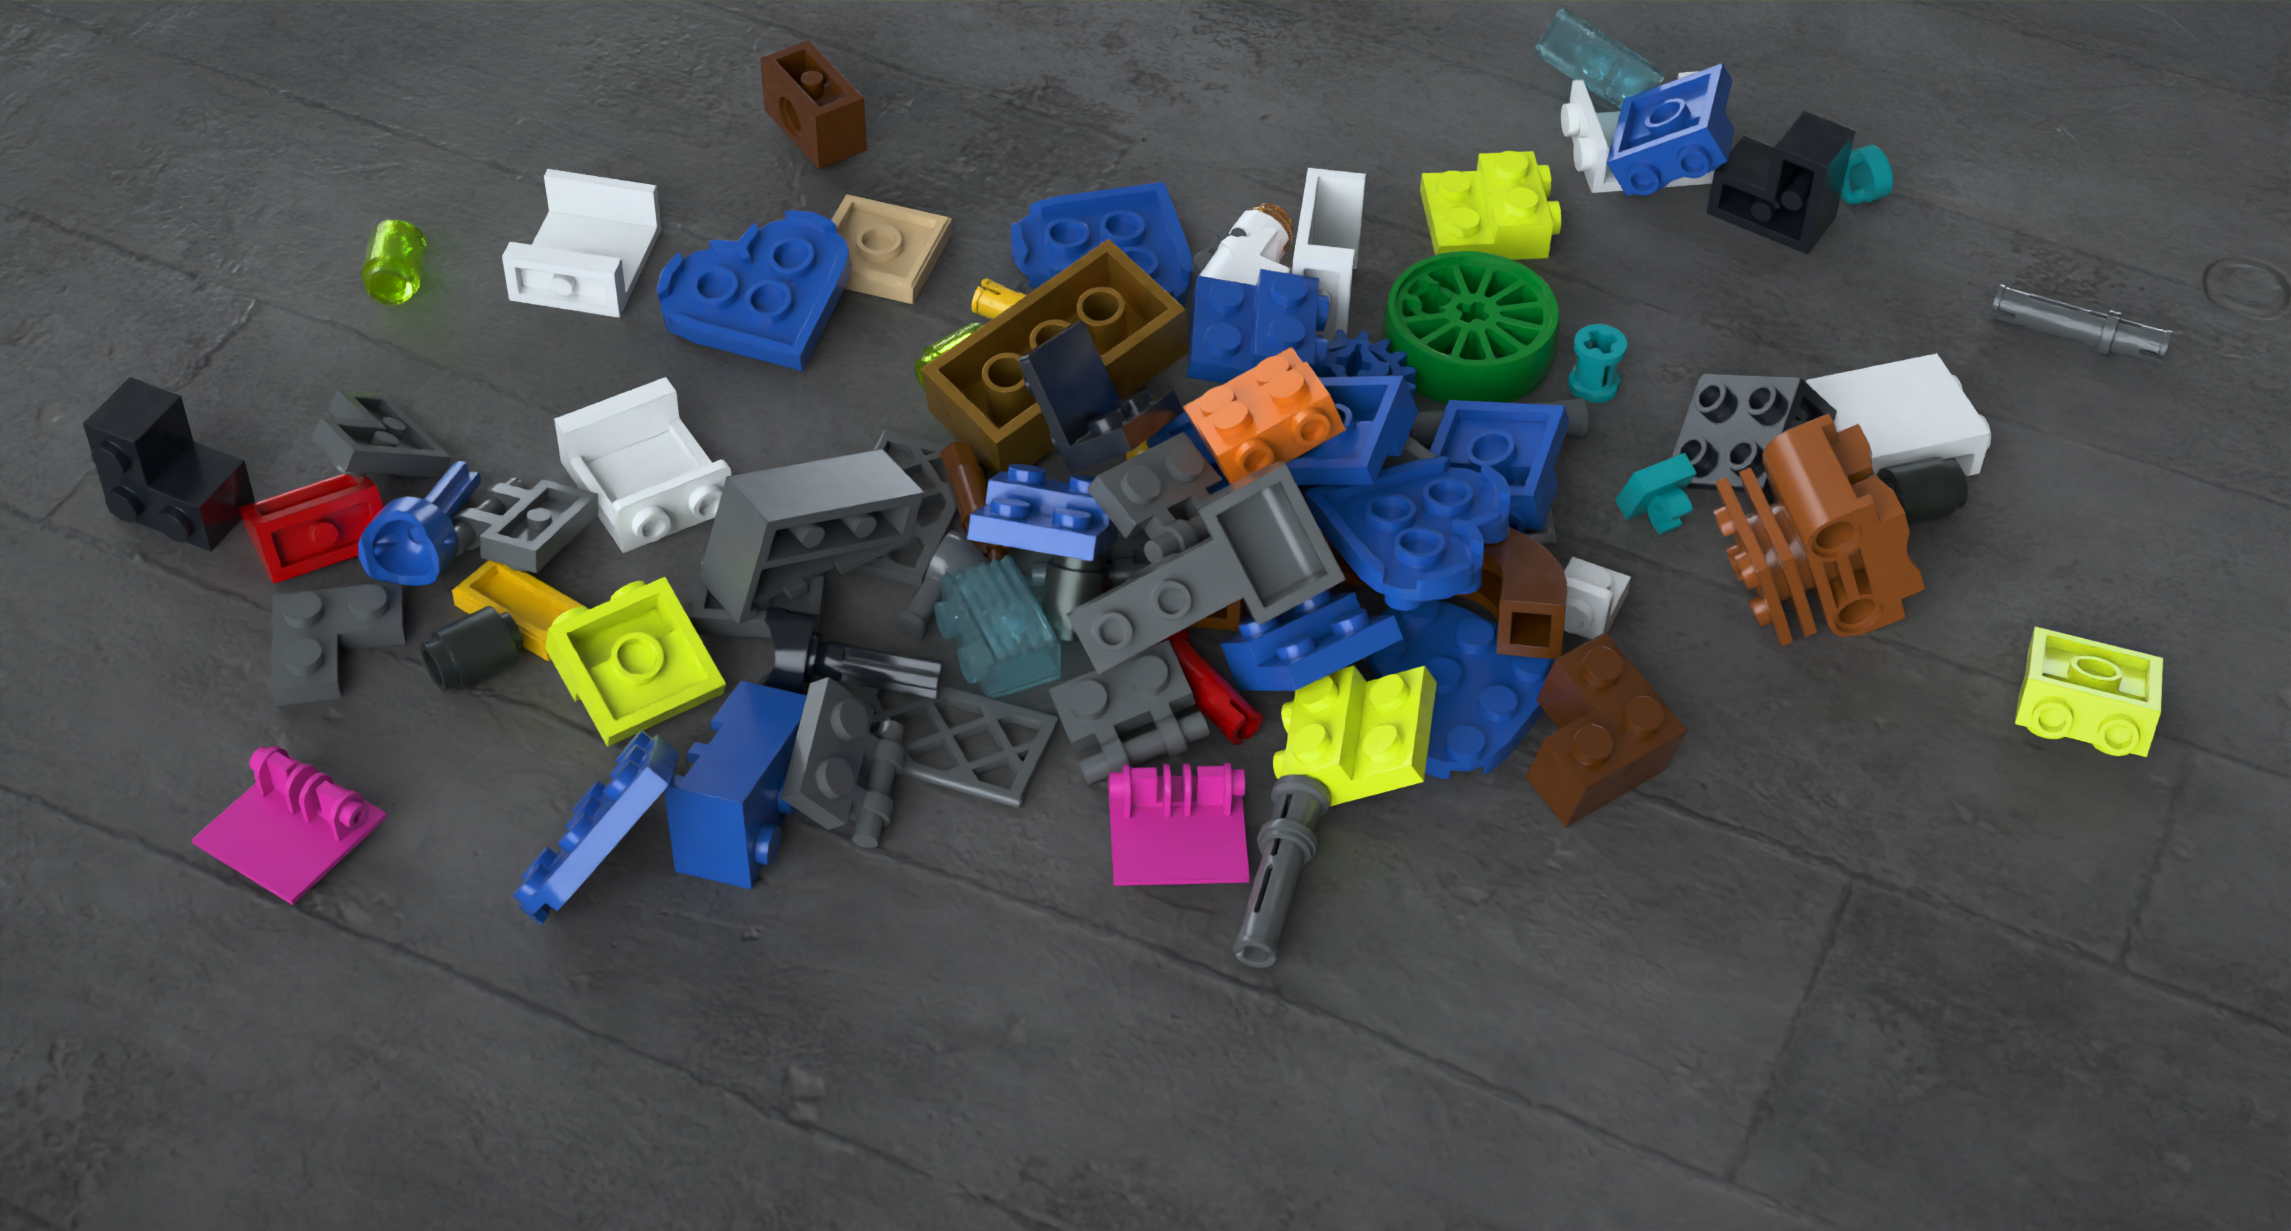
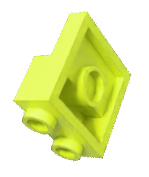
(1493, 209)
(633, 659)
(2090, 693)
(1359, 733)

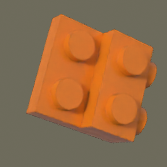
(1265, 416)

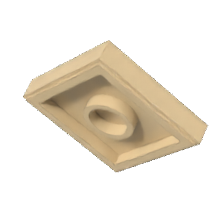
(890, 246)

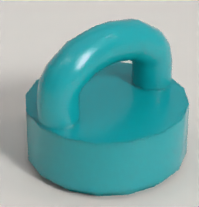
(1869, 176)

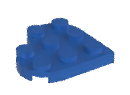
(1132, 217)
(759, 293)
(1417, 528)
(1481, 697)
(597, 825)

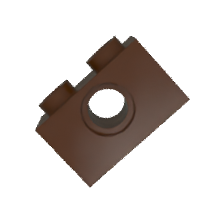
(814, 104)

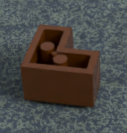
(1608, 735)

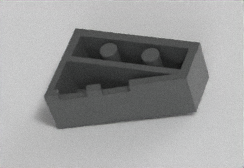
(803, 521)

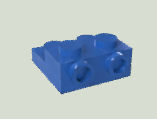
(1672, 132)
(1245, 323)
(1377, 425)
(1514, 441)
(1042, 515)
(1306, 643)

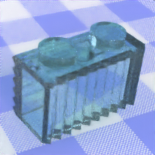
(1596, 59)
(998, 629)

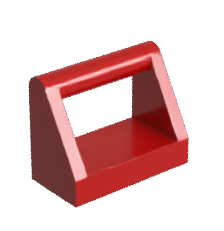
(311, 525)

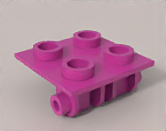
(288, 825)
(1178, 826)

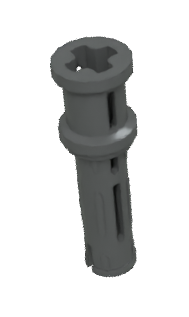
(1286, 846)

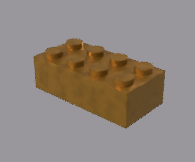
(979, 381)

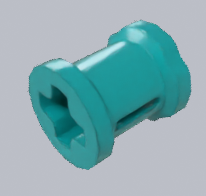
(1597, 363)

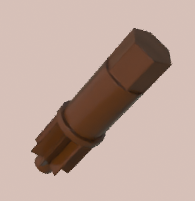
(969, 490)

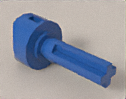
(416, 533)

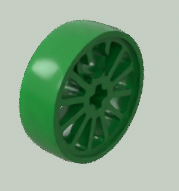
(1469, 310)

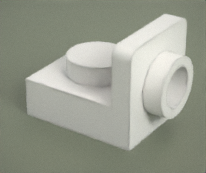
(1593, 597)

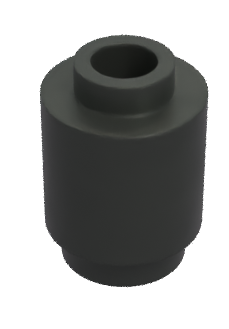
(1927, 488)
(1069, 585)
(472, 649)

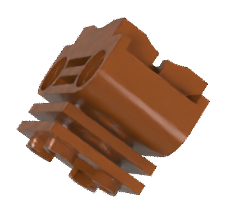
(1823, 534)

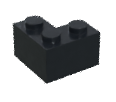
(1785, 189)
(158, 472)

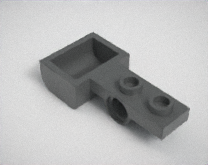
(1257, 550)

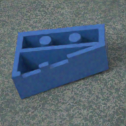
(730, 801)

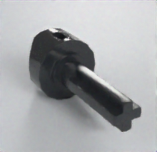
(804, 655)

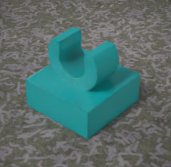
(1660, 493)

